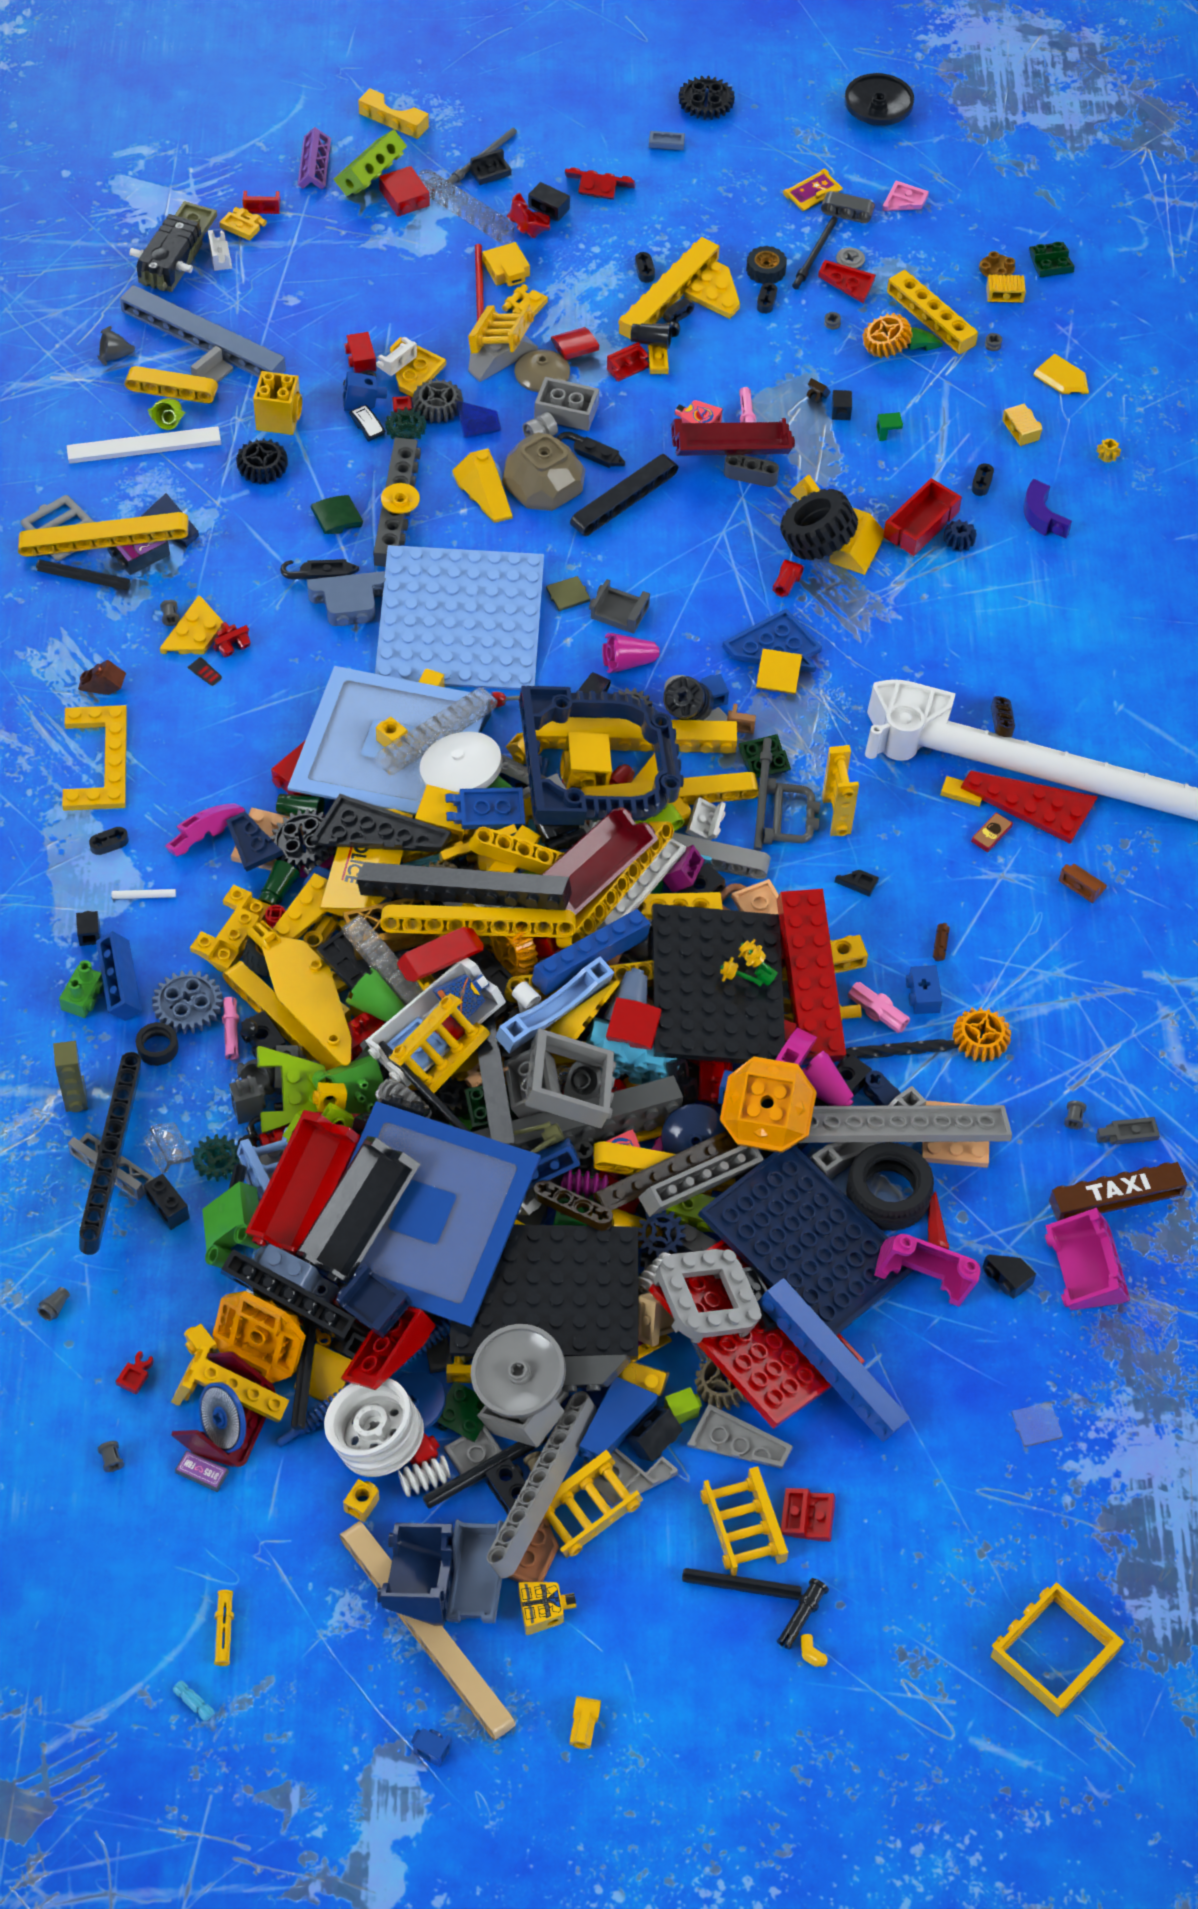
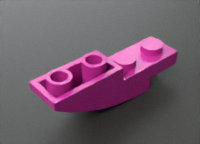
(195, 827)
(797, 1047)

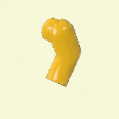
(810, 1653)

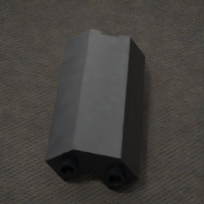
(357, 1209)

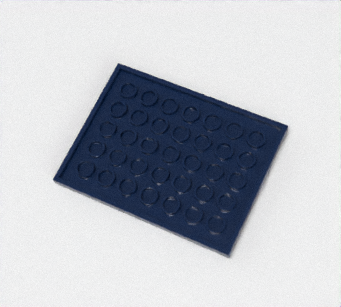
(806, 1230)

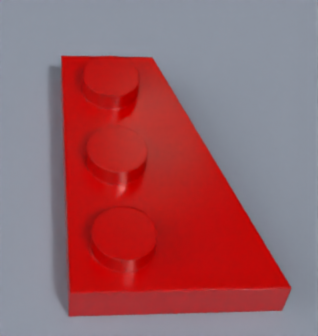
(847, 279)

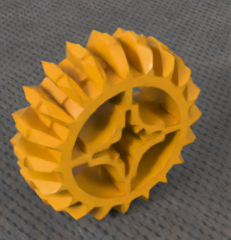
(876, 337)
(515, 952)
(968, 1032)

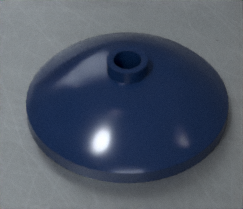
(687, 1123)

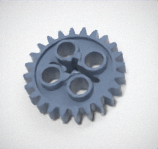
(187, 1001)

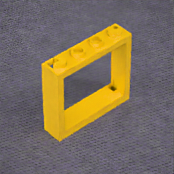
(1082, 1616)

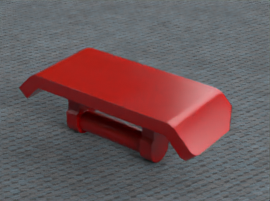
(439, 953)

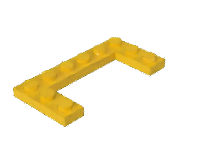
(114, 790)

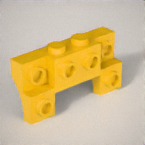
(231, 941)

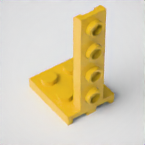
(250, 1394)

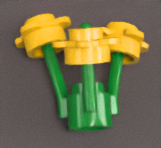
(754, 957)

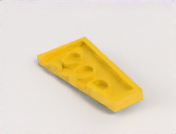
(303, 910)

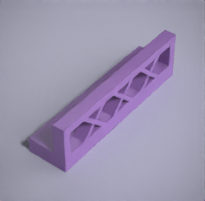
(310, 156)

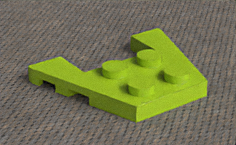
(296, 1086)

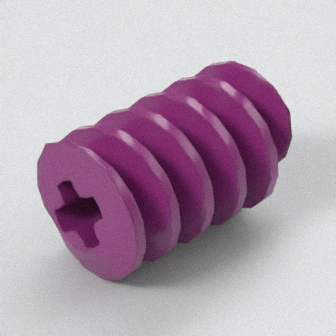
(584, 1184)

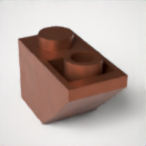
(102, 678)

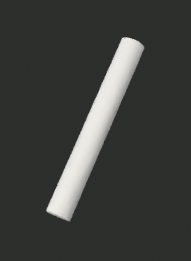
(136, 894)

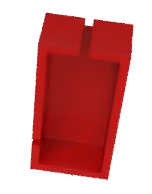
(922, 516)

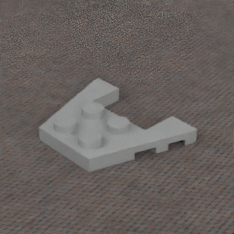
(632, 1477)

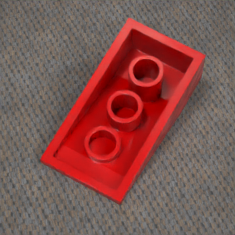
(382, 1357)

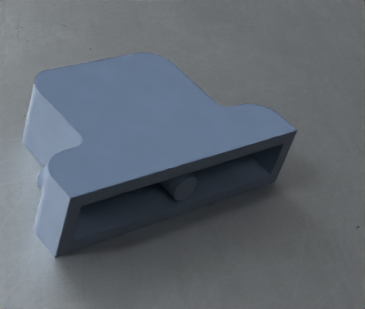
(348, 597)
(296, 1271)

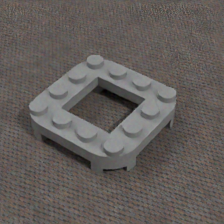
(722, 1265)

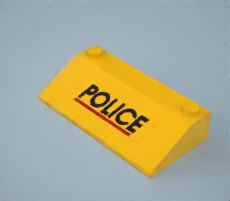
(342, 887)

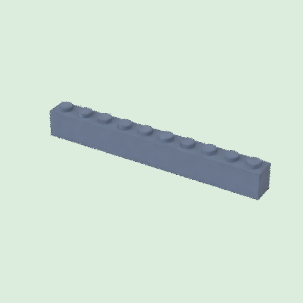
(200, 332)

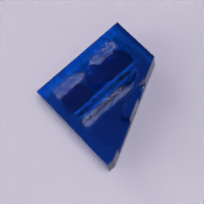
(477, 419)

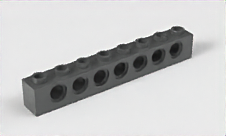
(393, 525)

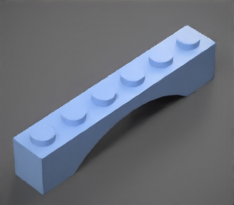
(580, 988)

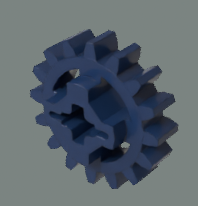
(669, 1226)

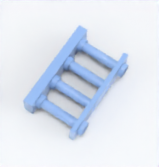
(256, 1171)

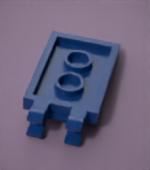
(487, 808)

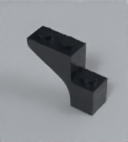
(396, 1101)

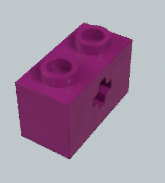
(685, 870)

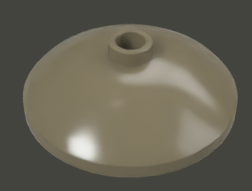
(537, 365)

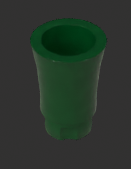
(292, 803)
(278, 883)

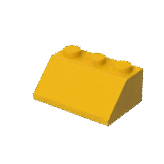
(862, 546)

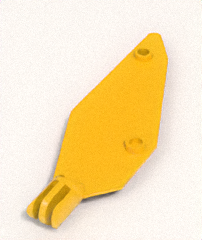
(305, 989)

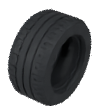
(895, 1158)

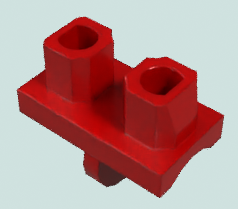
(231, 635)

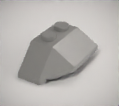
(497, 357)

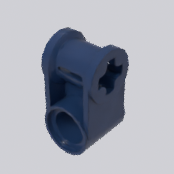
(880, 1090)

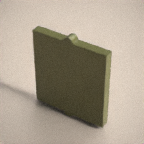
(568, 593)

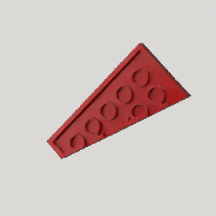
(1045, 807)

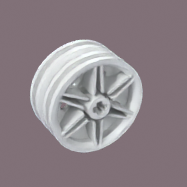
(374, 1428)

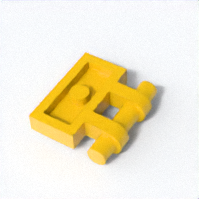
(242, 223)
(534, 298)

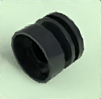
(699, 701)

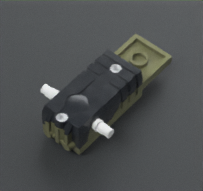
(173, 247)

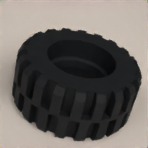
(819, 524)

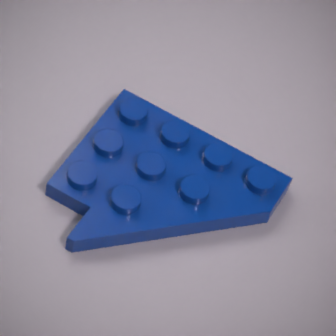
(777, 633)

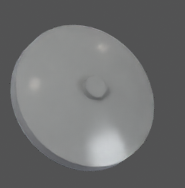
(518, 1371)

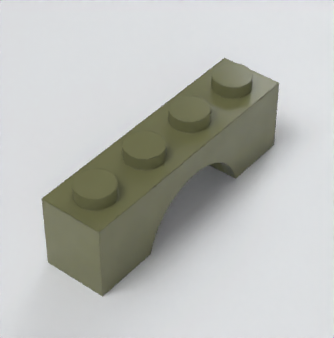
(69, 1076)

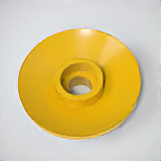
(400, 498)

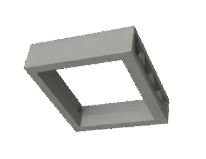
(561, 1104)

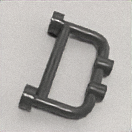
(812, 808)

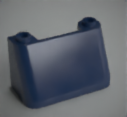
(420, 1572)

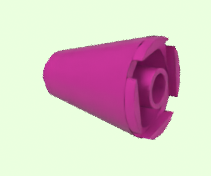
(627, 652)
(828, 1081)

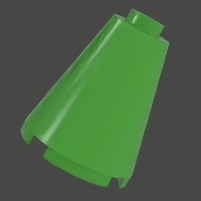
(375, 997)

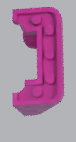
(1088, 1261)
(956, 1271)

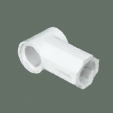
(525, 996)

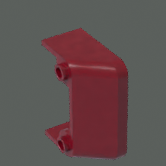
(202, 1446)

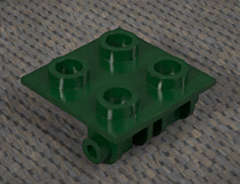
(461, 1412)

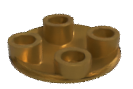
(997, 265)

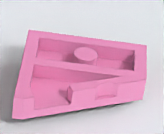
(905, 197)

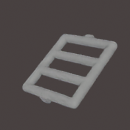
(46, 509)

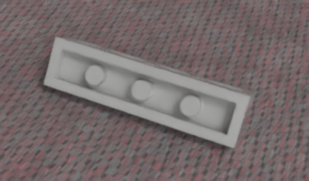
(125, 1181)

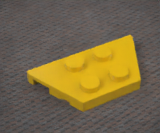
(194, 631)

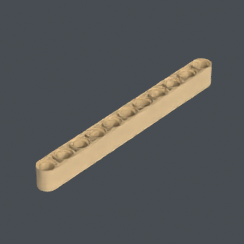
(433, 1639)

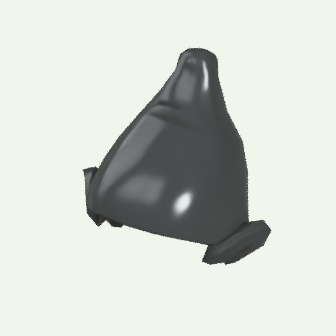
(113, 346)
(263, 1076)

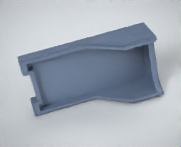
(474, 1583)

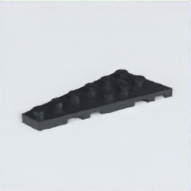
(369, 826)

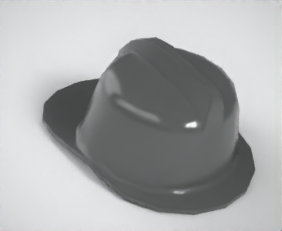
(583, 1081)

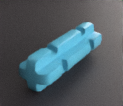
(193, 1700)

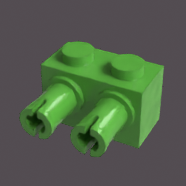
(82, 990)

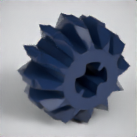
(959, 535)

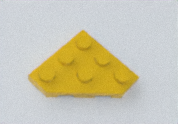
(715, 290)
(419, 370)

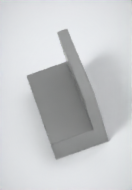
(212, 365)

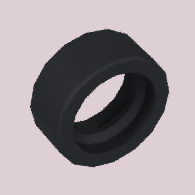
(152, 1030)

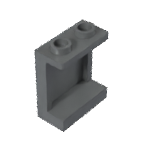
(619, 608)

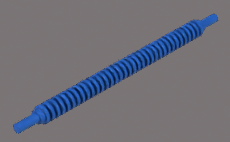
(314, 1418)

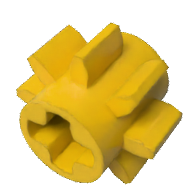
(1108, 450)

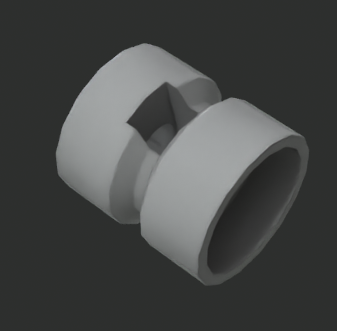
(543, 424)

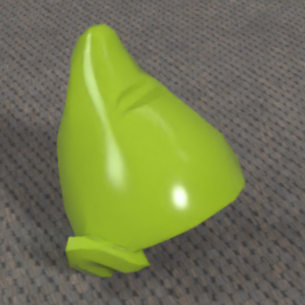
(166, 413)

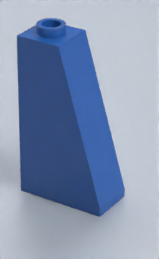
(617, 1416)

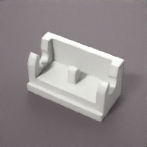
(219, 251)
(398, 358)

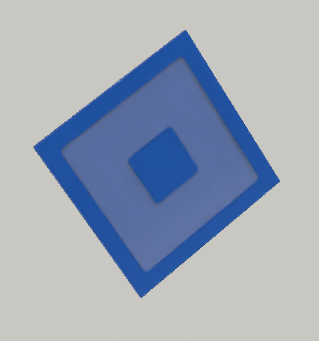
(451, 1216)

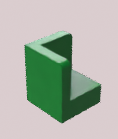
(887, 422)

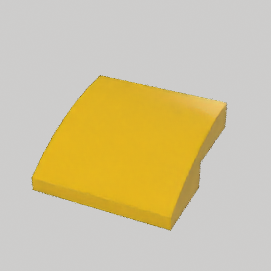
(326, 1373)

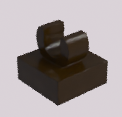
(817, 388)

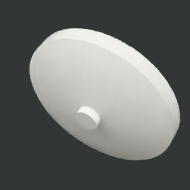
(461, 762)

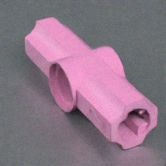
(878, 1007)

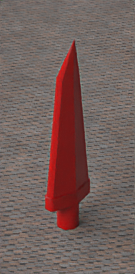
(936, 1228)

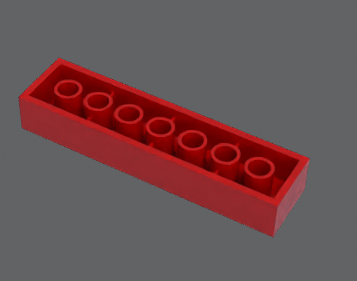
(811, 970)

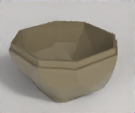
(543, 472)

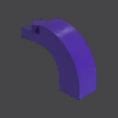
(1039, 515)

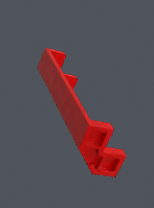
(302, 1182)

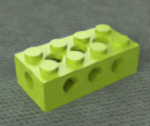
(374, 159)

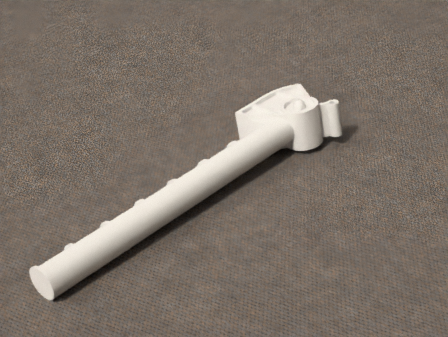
(918, 716)

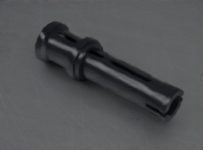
(807, 1604)

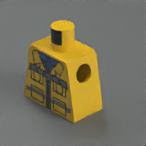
(543, 1605)

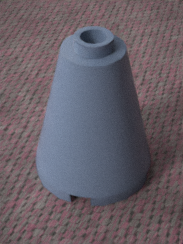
(631, 987)

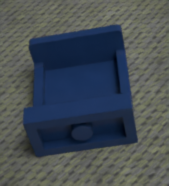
(373, 1301)

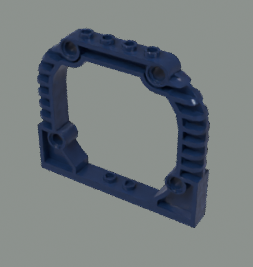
(572, 807)

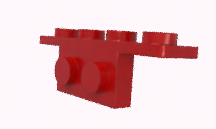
(598, 184)

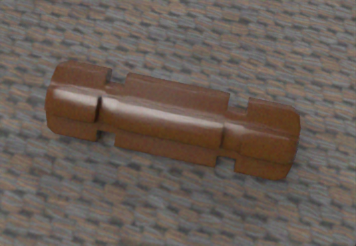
(941, 942)

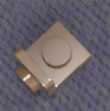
(745, 721)

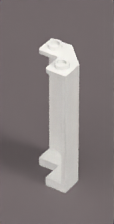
(423, 1006)

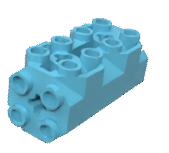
(635, 1062)

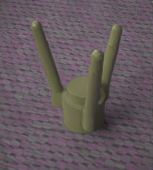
(551, 1135)

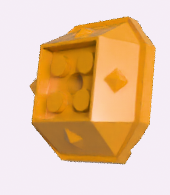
(773, 1127)
(259, 1334)

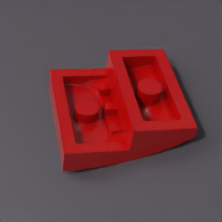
(575, 343)
(633, 1023)
(808, 1514)

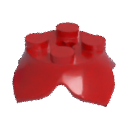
(527, 221)

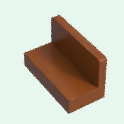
(1082, 882)

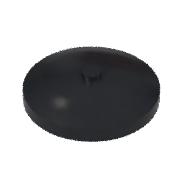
(879, 99)

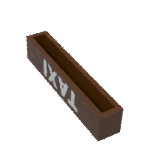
(1119, 1191)

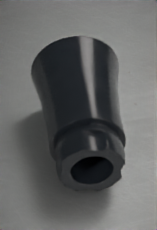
(652, 334)

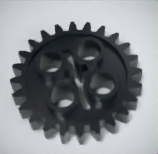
(719, 98)
(290, 839)

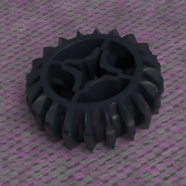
(262, 461)

